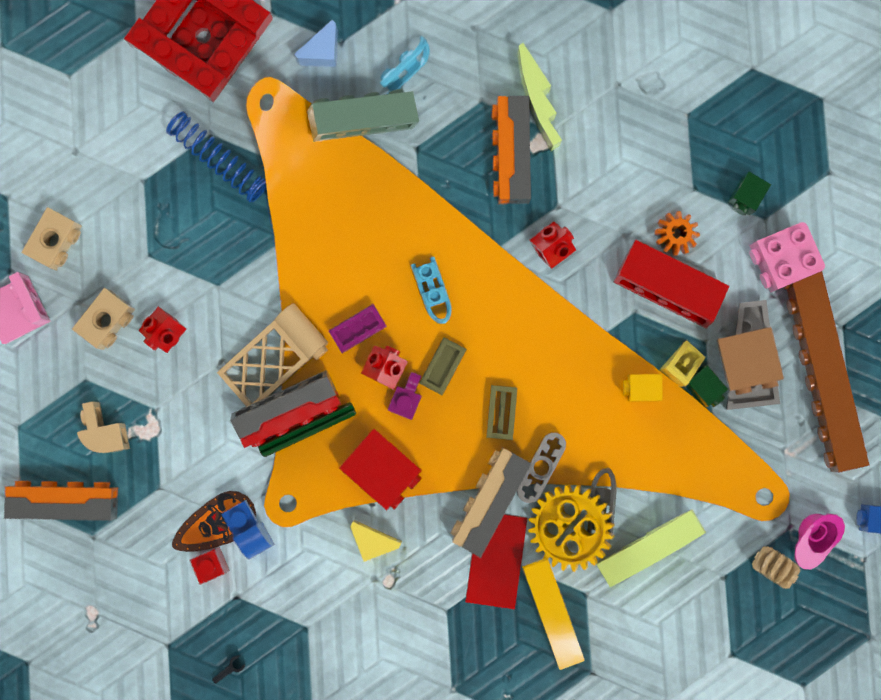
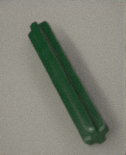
(304, 431)

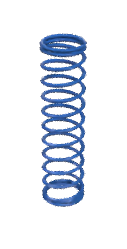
(258, 183)

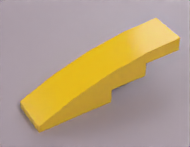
(553, 613)

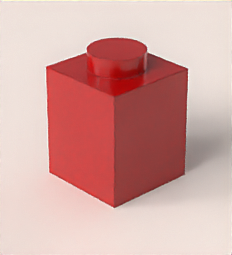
(209, 565)

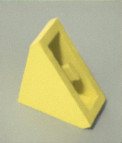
(683, 364)
(372, 542)

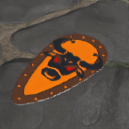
(206, 526)

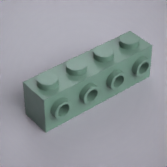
(362, 115)

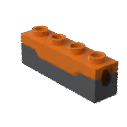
(513, 150)
(61, 502)

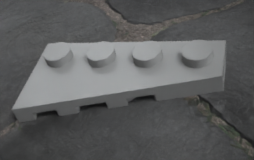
(753, 317)

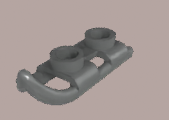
(606, 496)

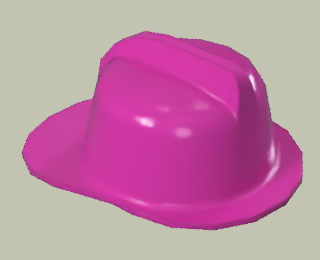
(817, 538)

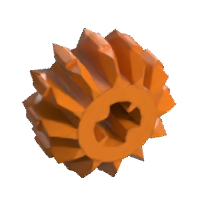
(682, 242)

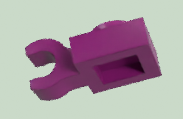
(406, 400)

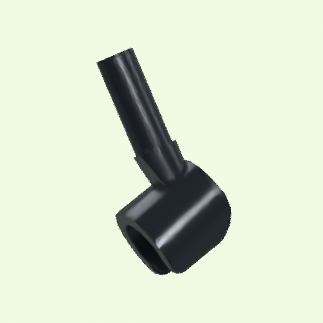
(228, 670)

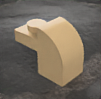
(100, 437)

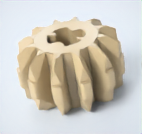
(776, 567)

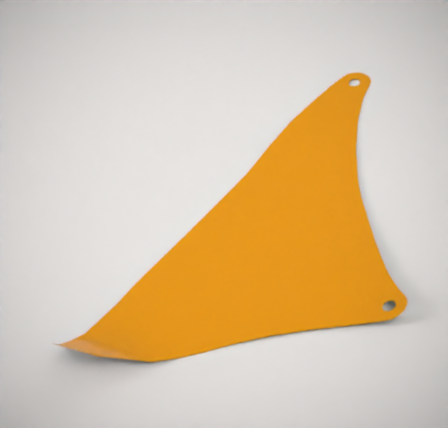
(346, 240)

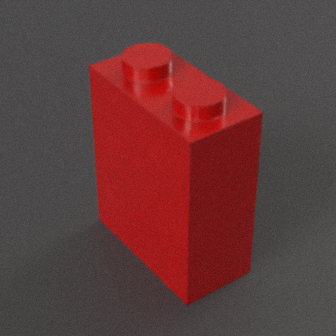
(381, 470)

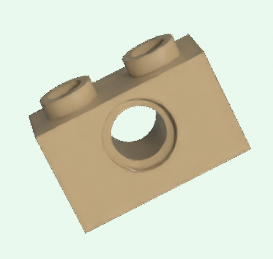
(39, 246)
(90, 325)

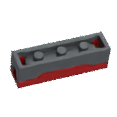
(285, 409)

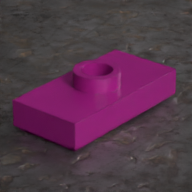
(357, 328)

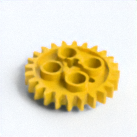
(589, 543)

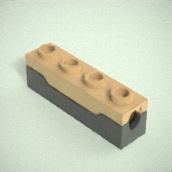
(491, 501)

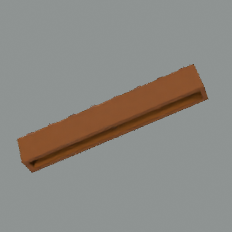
(826, 374)

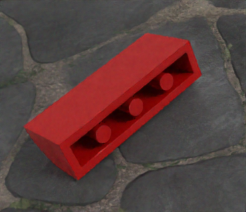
(671, 284)

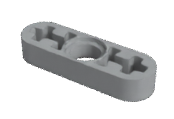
(552, 465)

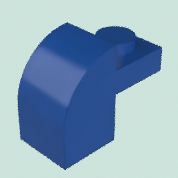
(248, 533)

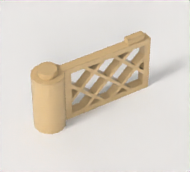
(297, 333)

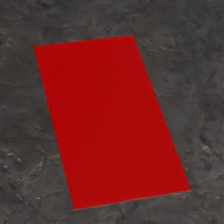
(496, 574)

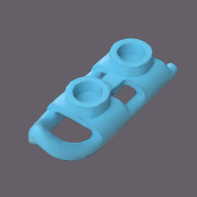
(409, 63)
(435, 295)

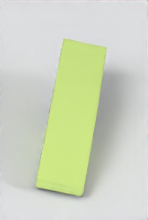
(536, 87)
(651, 548)

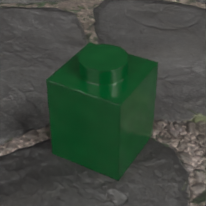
(748, 194)
(707, 387)

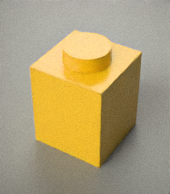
(643, 387)

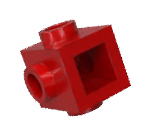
(553, 244)
(161, 330)
(384, 366)

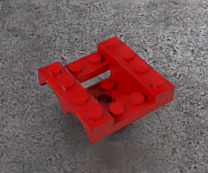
(208, 65)

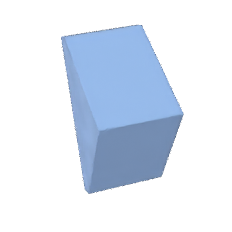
(320, 49)

